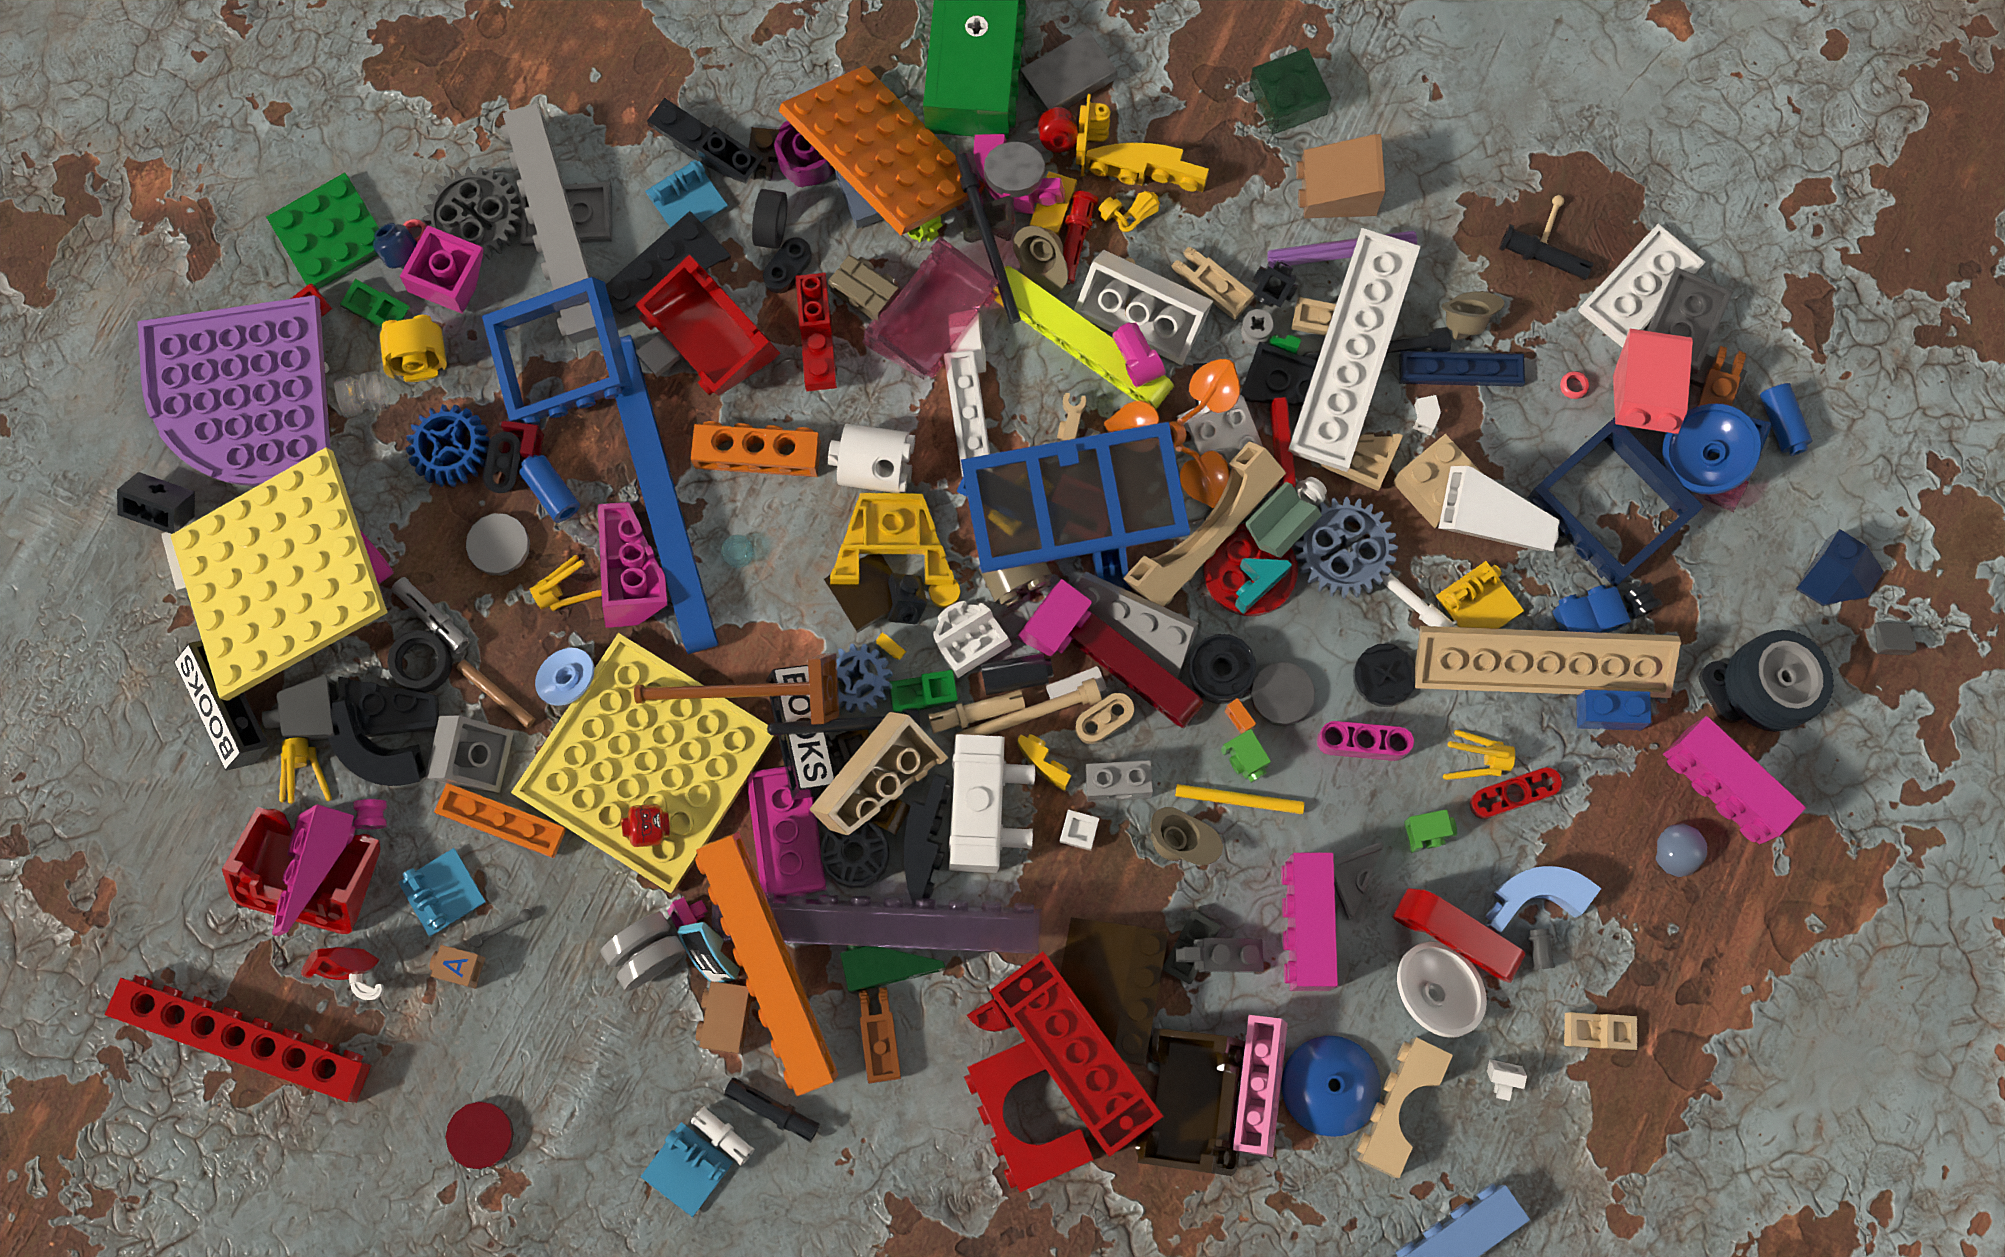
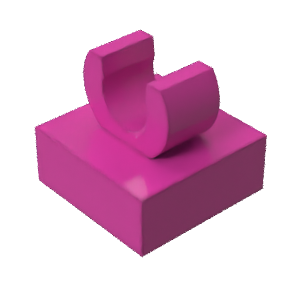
(683, 914)

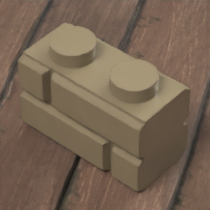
(864, 287)

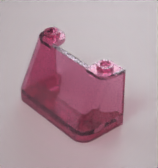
(932, 311)

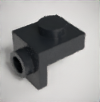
(907, 598)

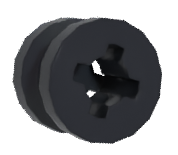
(1642, 600)

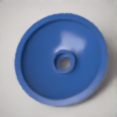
(1709, 431)
(1307, 1089)

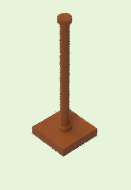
(821, 688)

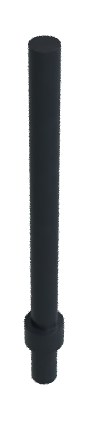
(971, 185)

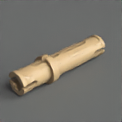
(976, 711)

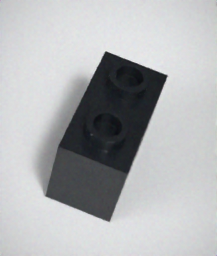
(155, 503)

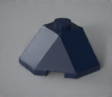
(1841, 571)

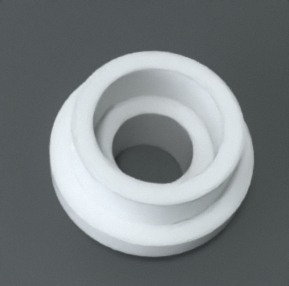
(1311, 491)

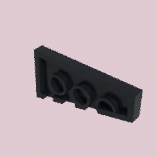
(661, 257)
(1278, 375)

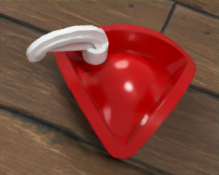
(344, 964)

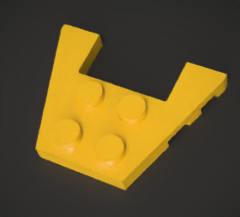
(891, 526)

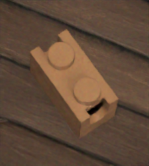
(724, 1018)

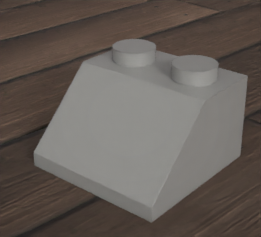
(469, 753)

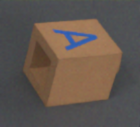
(456, 966)

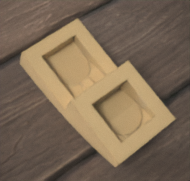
(1600, 1031)

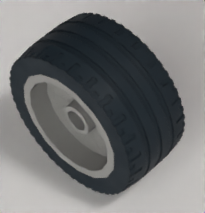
(1779, 680)

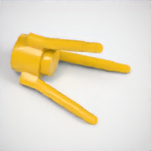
(548, 590)
(295, 755)
(1496, 755)

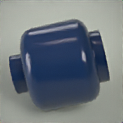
(394, 245)

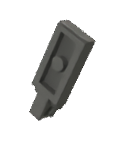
(1224, 955)

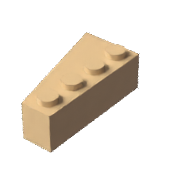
(878, 772)

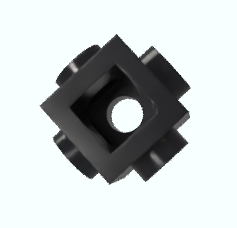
(1270, 294)

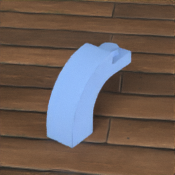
(1556, 884)

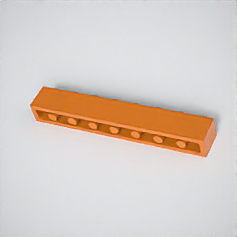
(767, 964)

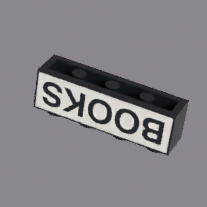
(229, 722)
(804, 755)

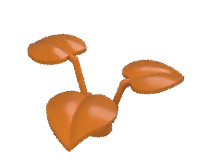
(1218, 388)

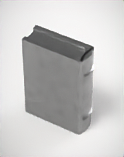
(1068, 73)

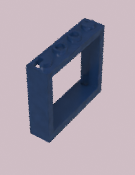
(1649, 469)

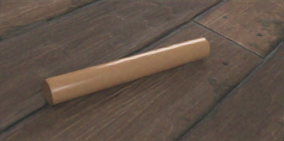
(495, 693)

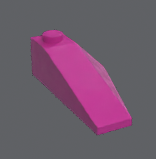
(629, 572)
(315, 846)

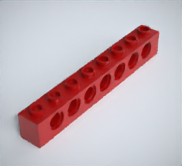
(129, 1007)

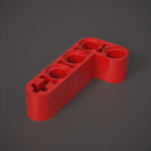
(1460, 932)

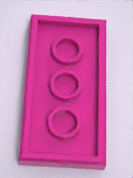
(784, 836)

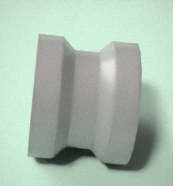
(1252, 333)

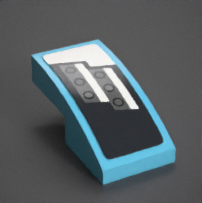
(704, 949)

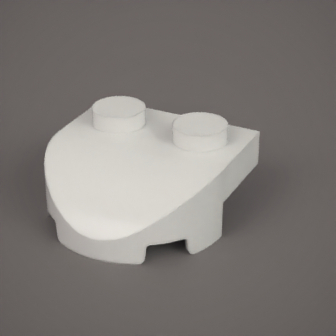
(968, 636)

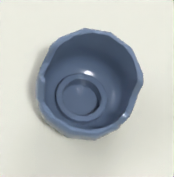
(1681, 850)

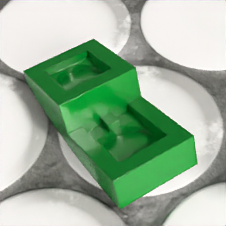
(372, 304)
(924, 691)

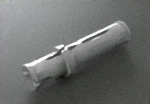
(455, 639)

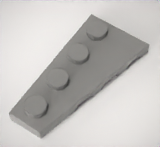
(1148, 626)

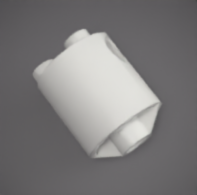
(865, 454)

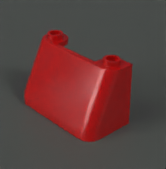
(706, 327)
(258, 865)

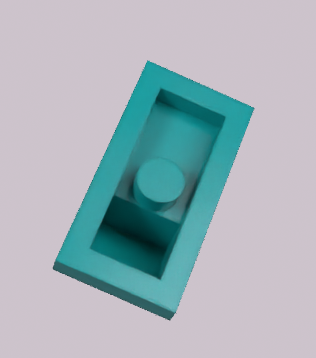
(1265, 574)

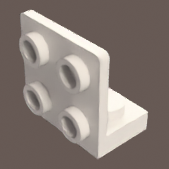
(1223, 431)

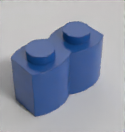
(1596, 613)

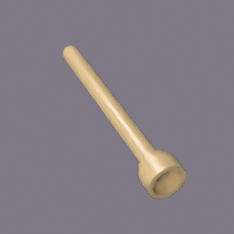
(1086, 694)

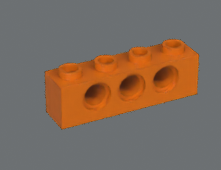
(801, 462)

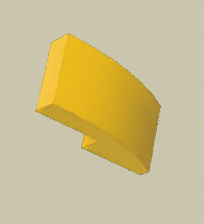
(1036, 754)

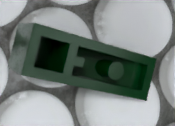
(878, 966)

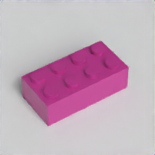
(1733, 781)
(1310, 922)

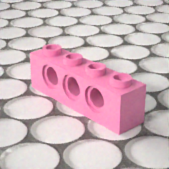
(1260, 1085)

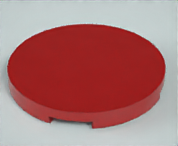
(1225, 577)

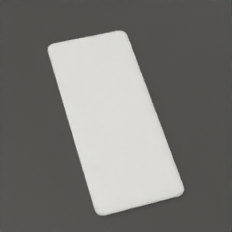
(1071, 683)

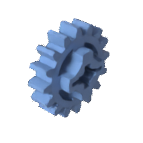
(860, 664)

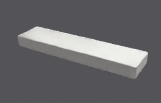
(966, 404)

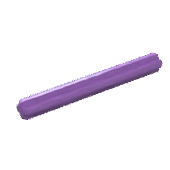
(1326, 251)

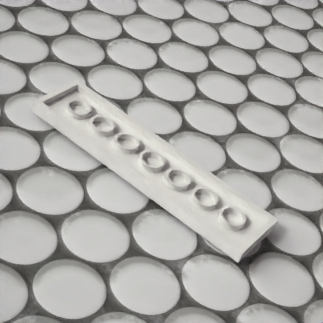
(1354, 350)

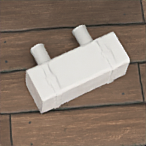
(977, 804)

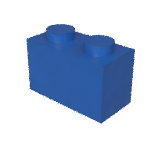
(1613, 710)

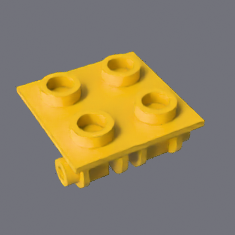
(1093, 126)
(1480, 599)

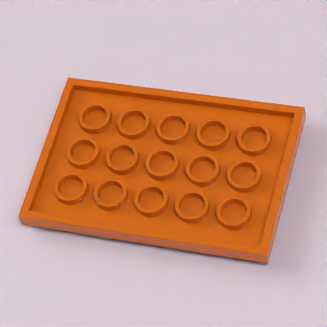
(879, 148)

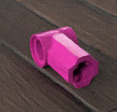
(1141, 362)

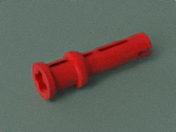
(1078, 224)

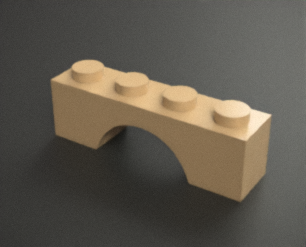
(1385, 1144)

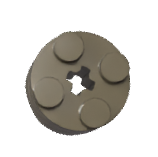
(1010, 584)

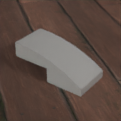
(659, 354)

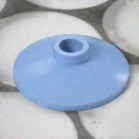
(564, 676)

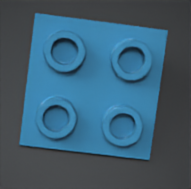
(685, 192)
(441, 891)
(686, 1169)

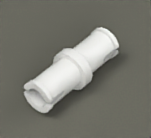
(722, 1135)

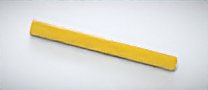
(1240, 799)

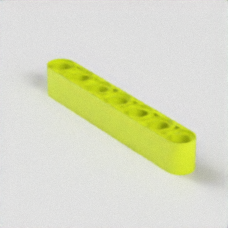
(1079, 338)

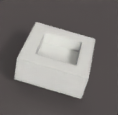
(1079, 830)

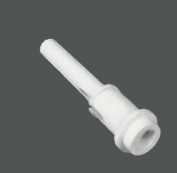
(1428, 614)

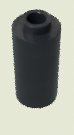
(1016, 673)

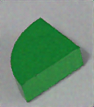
(1289, 344)

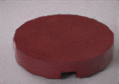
(479, 1135)

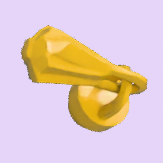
(1143, 207)

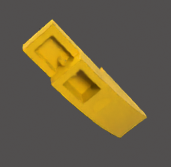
(1135, 160)

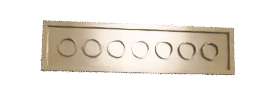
(1545, 661)

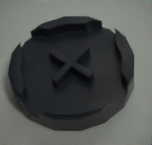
(1384, 675)

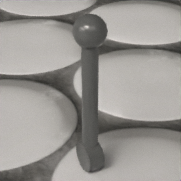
(477, 940)

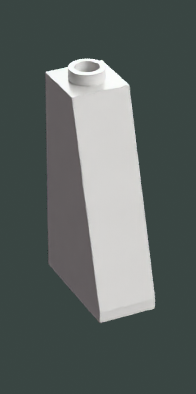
(1492, 512)

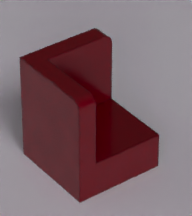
(529, 435)

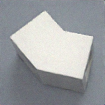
(1427, 414)

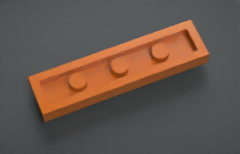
(500, 820)

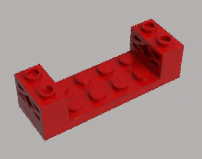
(1076, 1054)

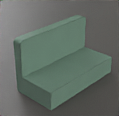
(1282, 521)

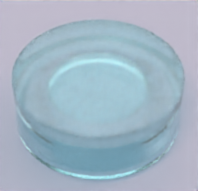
(737, 551)

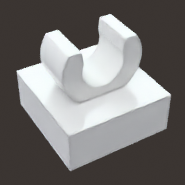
(1505, 1078)

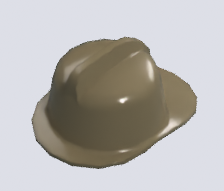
(1041, 257)
(1471, 313)
(1184, 837)

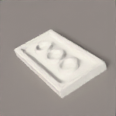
(1636, 286)

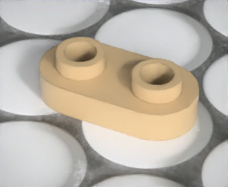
(1104, 719)

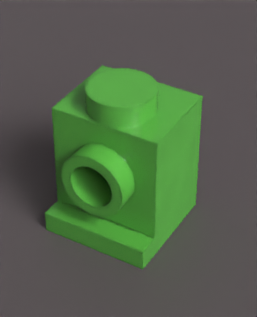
(1247, 756)
(1429, 829)

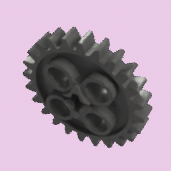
(490, 195)

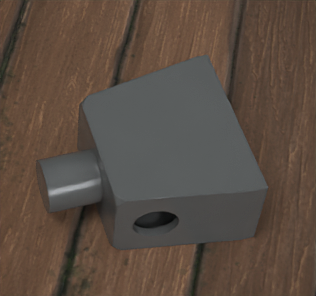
(304, 710)

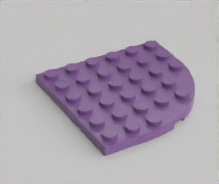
(238, 387)

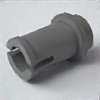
(1541, 948)

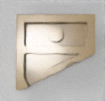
(1371, 459)

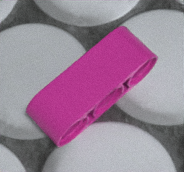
(1379, 735)

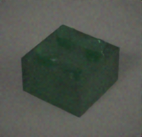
(1290, 91)

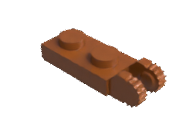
(1722, 386)
(879, 1040)

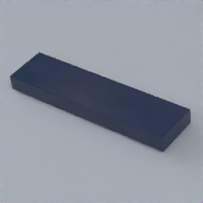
(1461, 368)

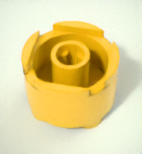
(412, 348)

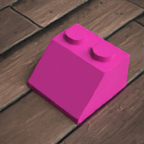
(443, 269)
(1055, 619)

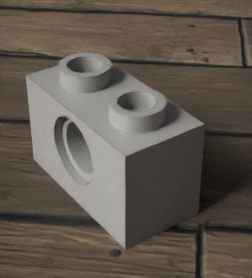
(1118, 781)

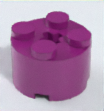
(797, 164)

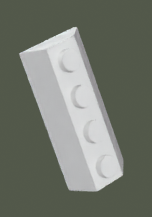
(1162, 309)

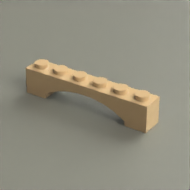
(1251, 478)

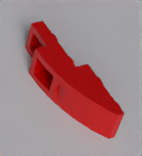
(816, 332)

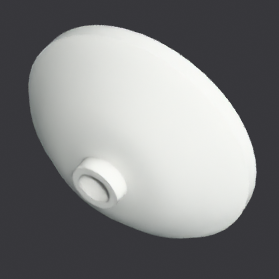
(1441, 989)

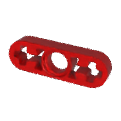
(1534, 777)

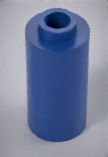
(1786, 419)
(549, 488)

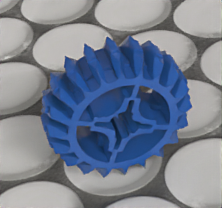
(457, 424)

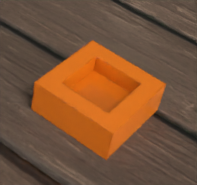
(1240, 716)

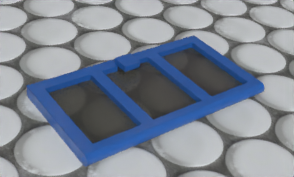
(1075, 497)

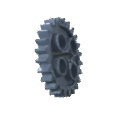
(1360, 570)

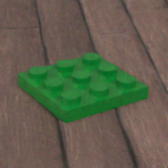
(326, 231)

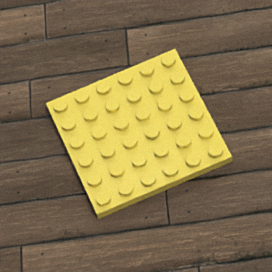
(277, 574)
(628, 754)

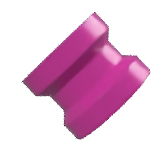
(370, 814)

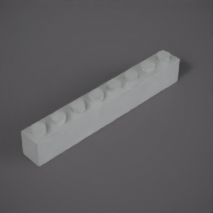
(550, 213)

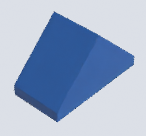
(1112, 566)

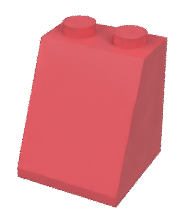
(1652, 381)

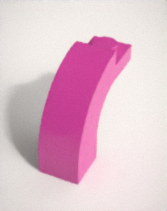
(1048, 193)

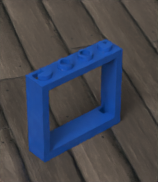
(540, 306)

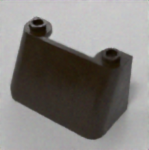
(1197, 1101)

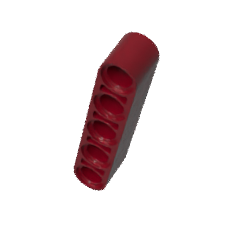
(1136, 670)

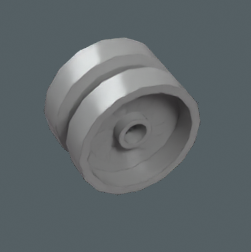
(643, 951)

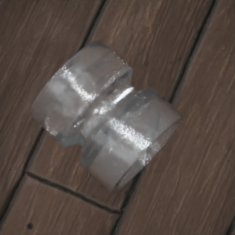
(361, 394)

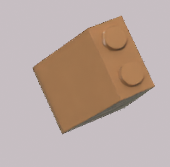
(1342, 178)

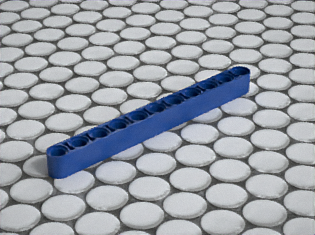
(664, 509)

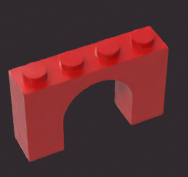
(1027, 1163)

